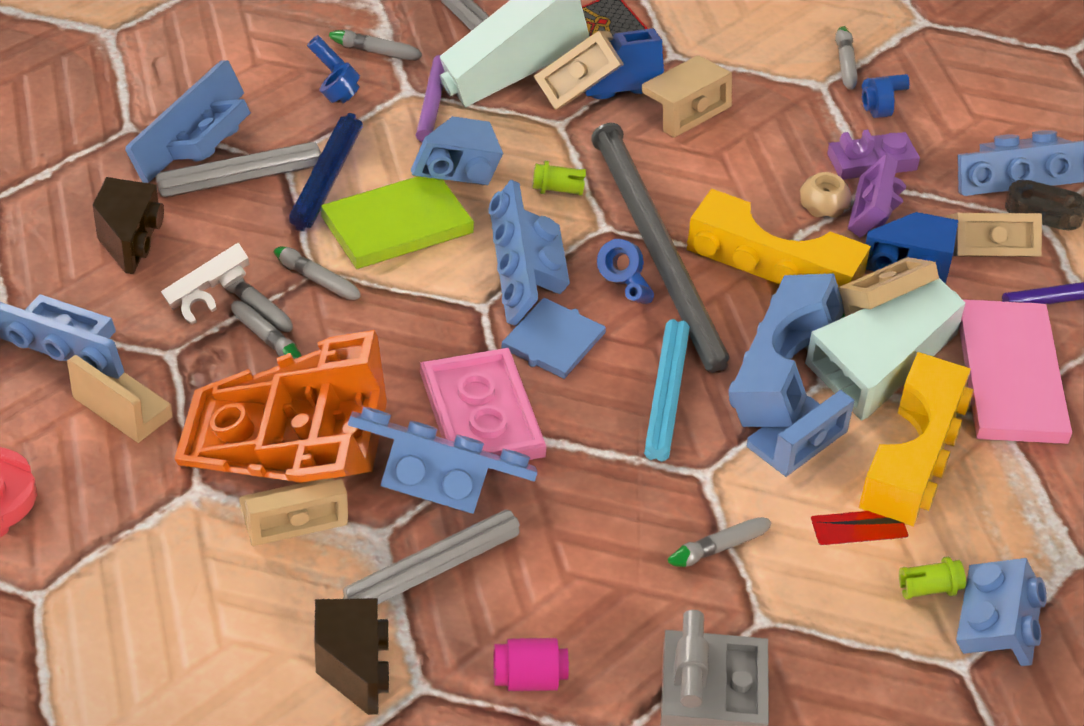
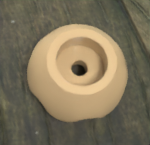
(825, 195)

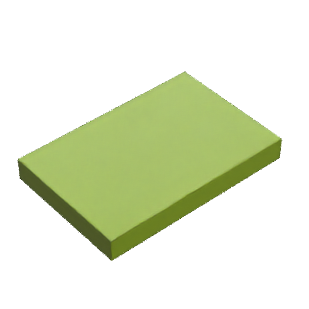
(396, 220)

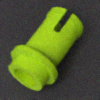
(558, 179)
(933, 578)

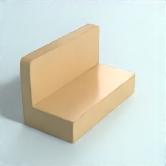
(579, 69)
(690, 93)
(998, 234)
(887, 284)
(118, 401)
(294, 510)

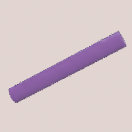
(431, 100)

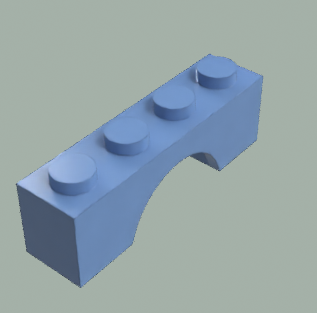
(768, 383)

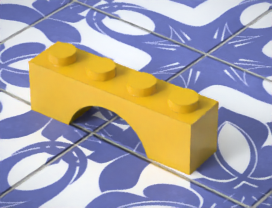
(728, 234)
(903, 472)

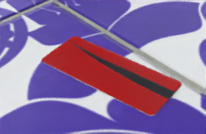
(856, 527)

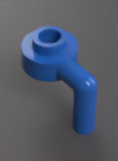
(343, 80)
(879, 93)
(637, 287)

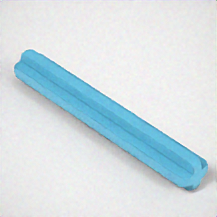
(667, 390)

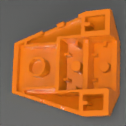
(291, 416)

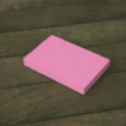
(484, 401)

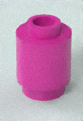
(530, 664)

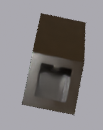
(126, 218)
(348, 647)

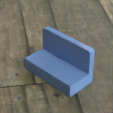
(811, 433)

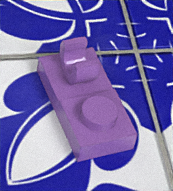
(856, 156)
(876, 196)

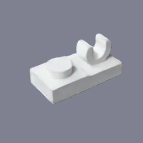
(222, 269)

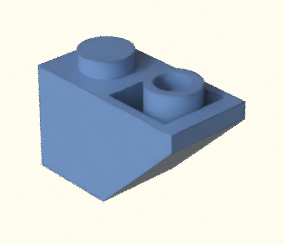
(459, 152)

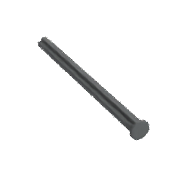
(661, 247)

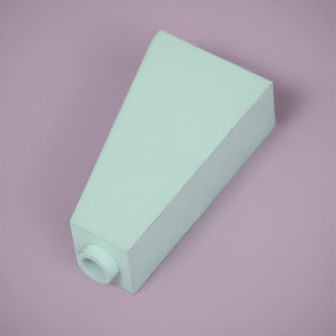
(511, 46)
(875, 347)

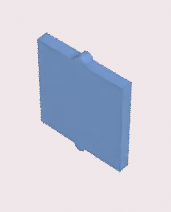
(553, 337)

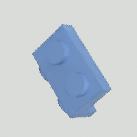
(1002, 609)

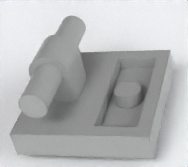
(713, 677)

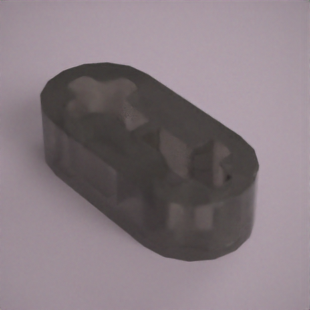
(1058, 206)

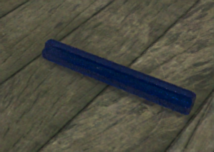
(325, 172)

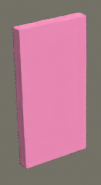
(1013, 372)

